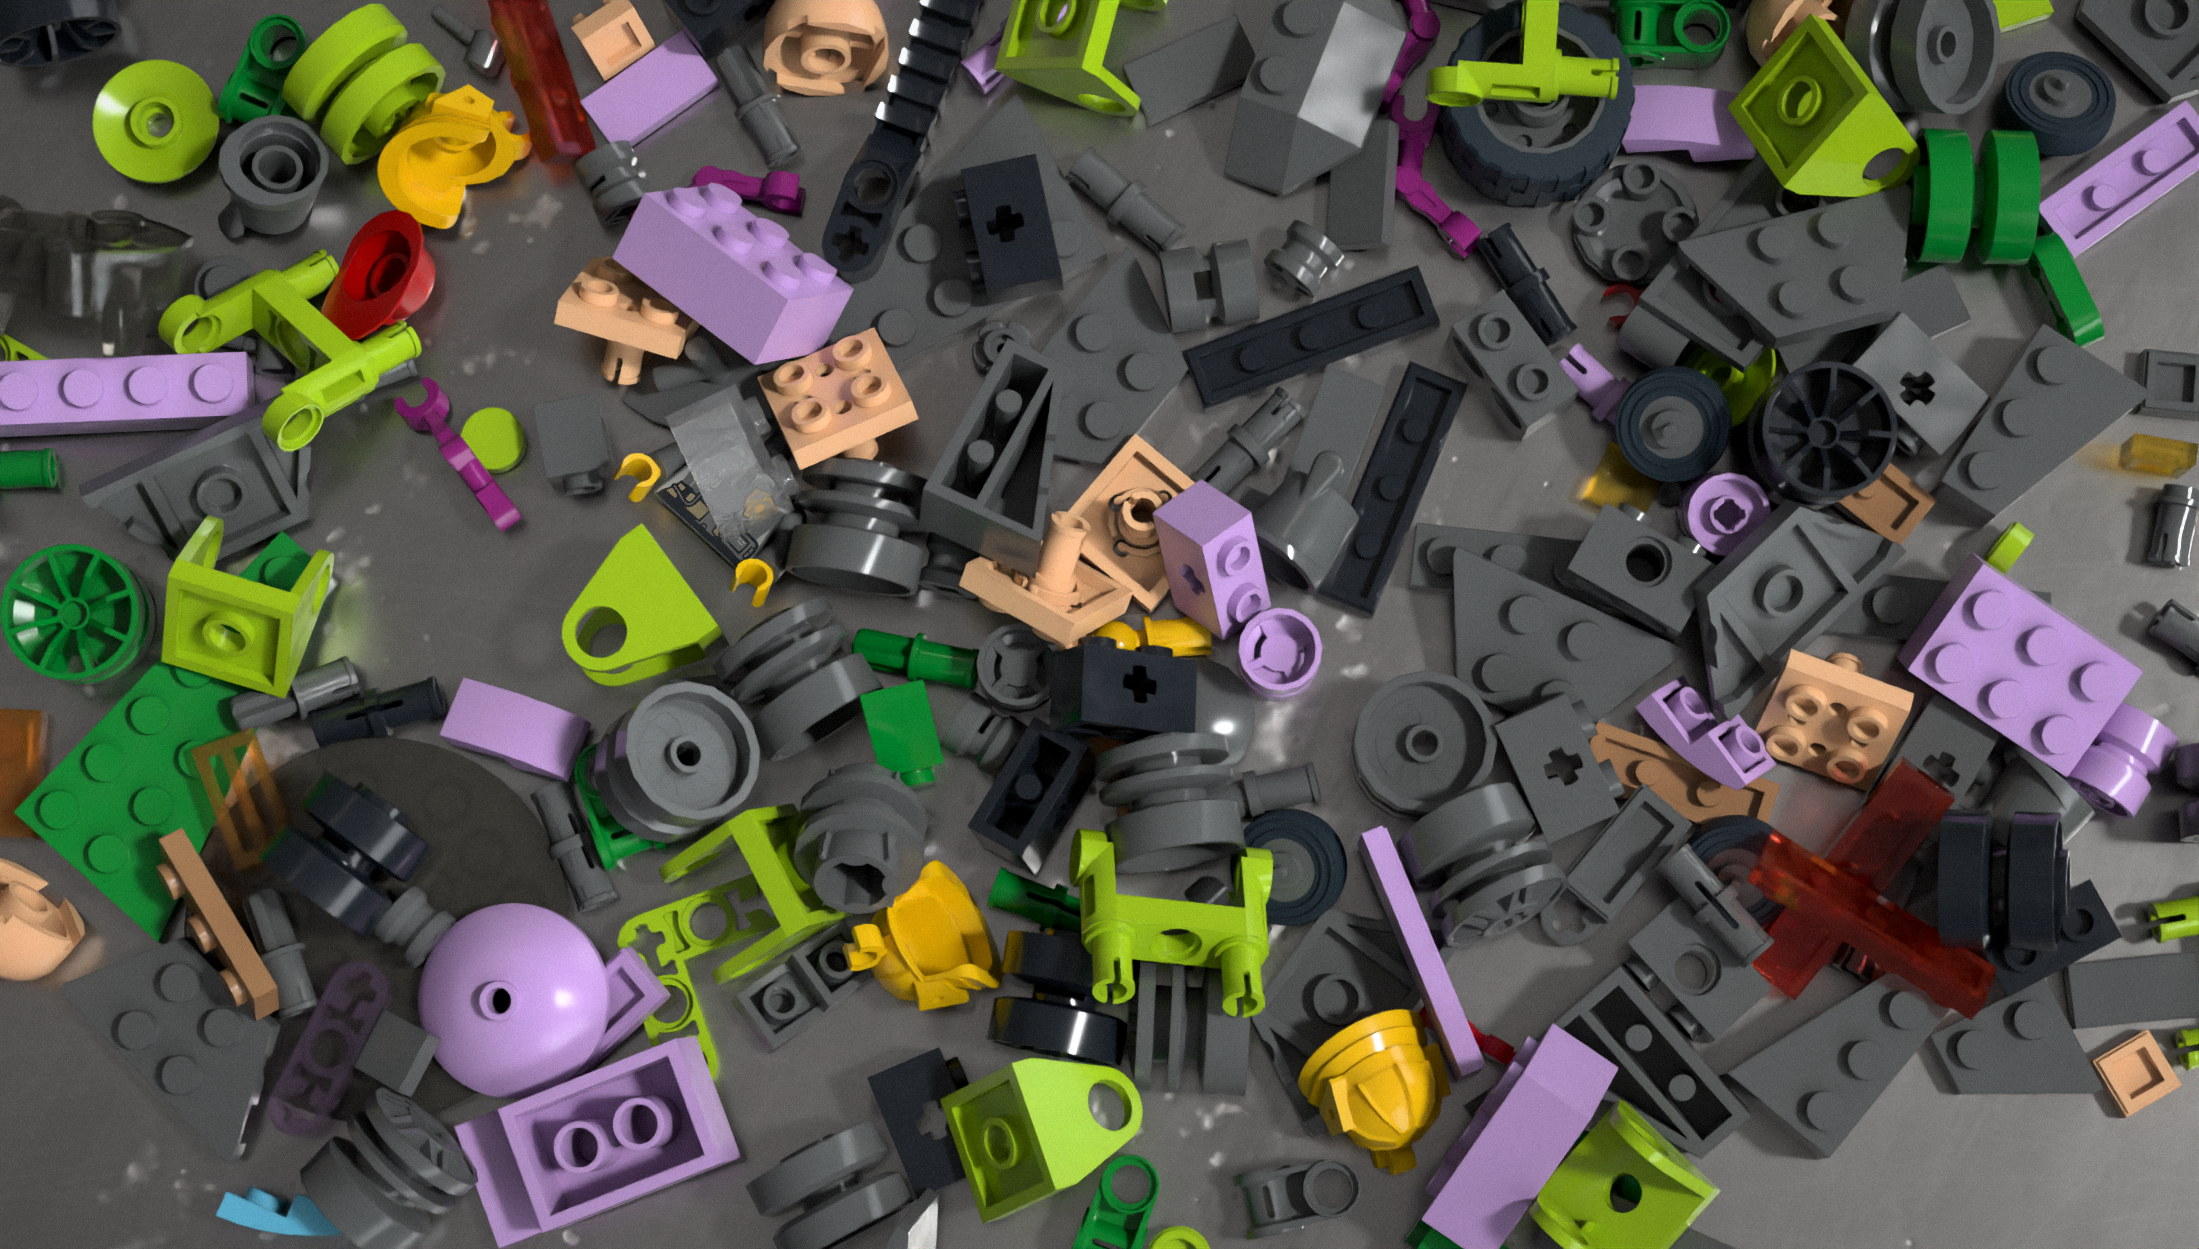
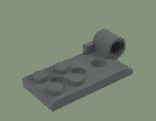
(1678, 305)

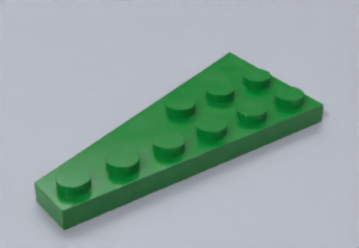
(139, 775)

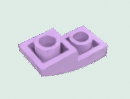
(1686, 120)
(515, 728)
(1723, 751)

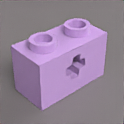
(1212, 559)

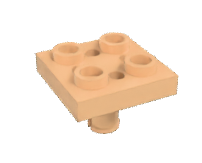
(627, 312)
(838, 400)
(1139, 477)
(1066, 594)
(1836, 708)

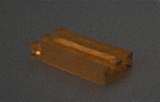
(225, 748)

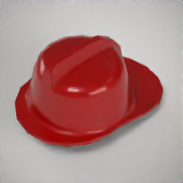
(381, 276)

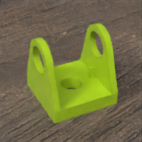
(1068, 54)
(1821, 118)
(655, 604)
(270, 620)
(768, 844)
(1033, 1132)
(1576, 1198)

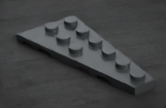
(924, 283)

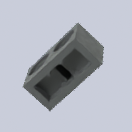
(1512, 365)

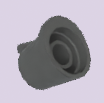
(271, 174)
(1305, 524)
(2033, 787)

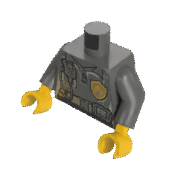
(755, 556)

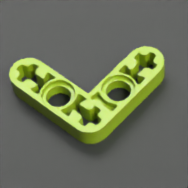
(684, 946)

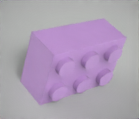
(733, 272)
(2019, 664)
(619, 1133)
(1516, 1139)

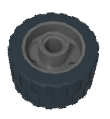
(1529, 150)

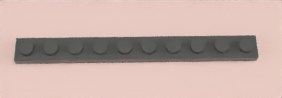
(1882, 613)

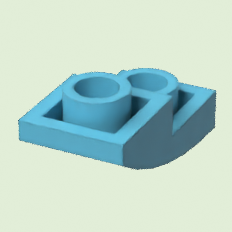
(263, 1212)

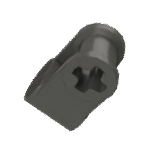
(1292, 1197)

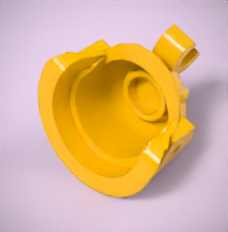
(443, 147)
(929, 943)
(1379, 1085)

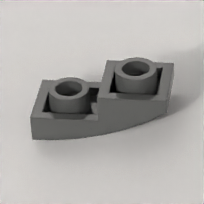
(801, 988)

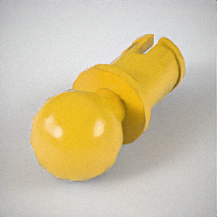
(1180, 634)

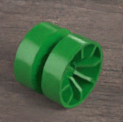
(1992, 197)
(77, 615)

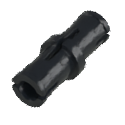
(1526, 285)
(378, 712)

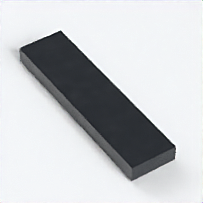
(1311, 339)
(1393, 487)

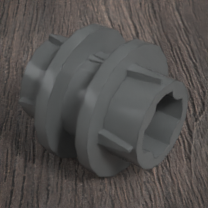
(860, 838)

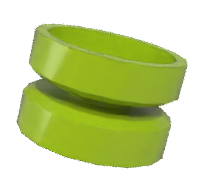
(361, 82)

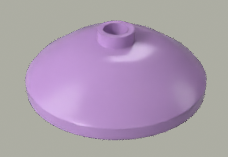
(554, 990)

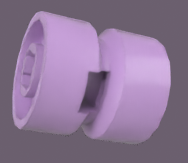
(1721, 510)
(1279, 654)
(2119, 759)

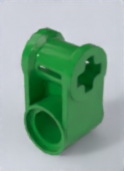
(1661, 32)
(260, 78)
(602, 823)
(1114, 1219)

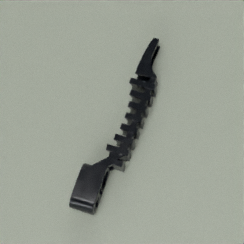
(900, 135)

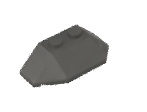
(1313, 90)

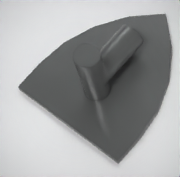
(698, 372)

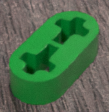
(2064, 291)

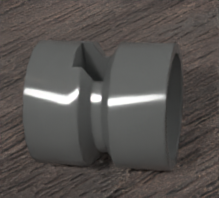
(1230, 280)
(1016, 670)

